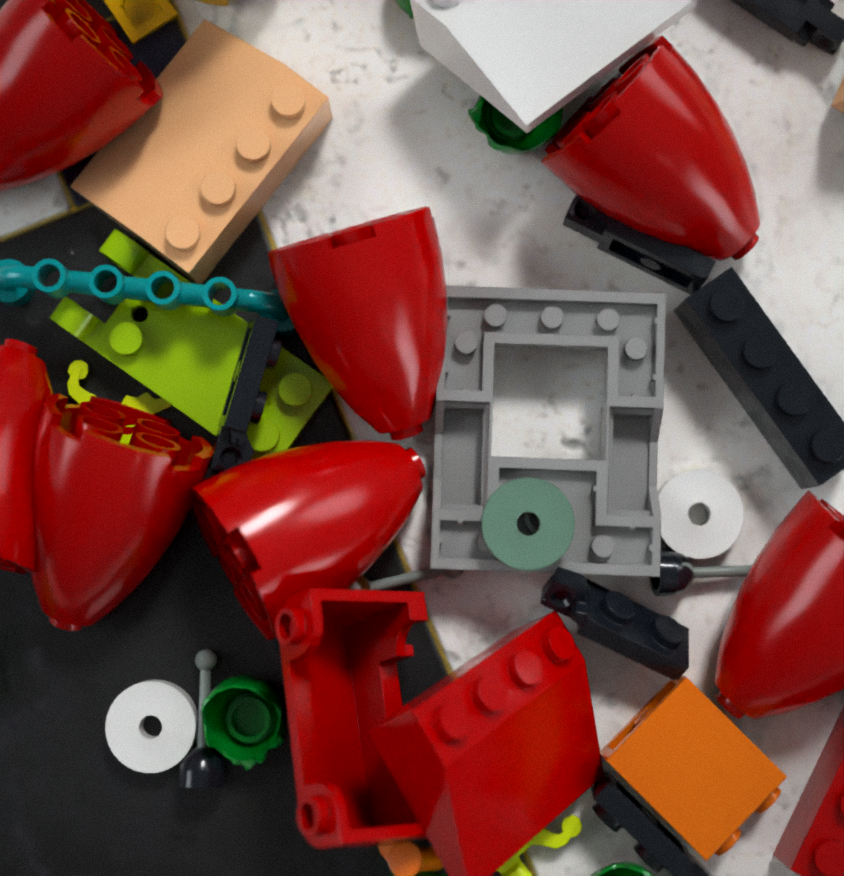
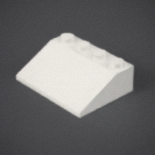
(538, 52)

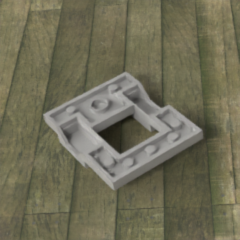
(610, 497)

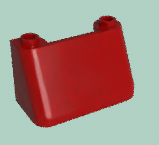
(338, 684)

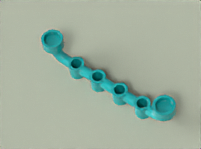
(21, 281)

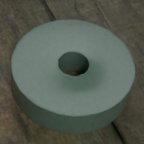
(554, 520)

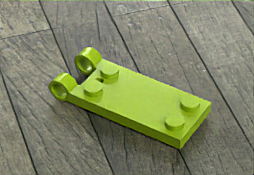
(193, 354)

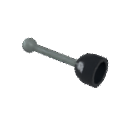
(678, 573)
(202, 765)

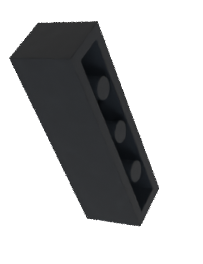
(766, 378)

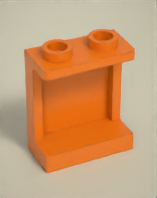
(694, 767)

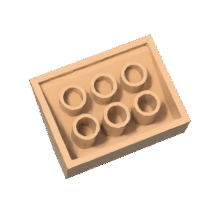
(206, 150)

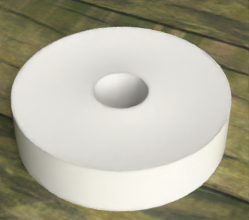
(722, 508)
(126, 726)

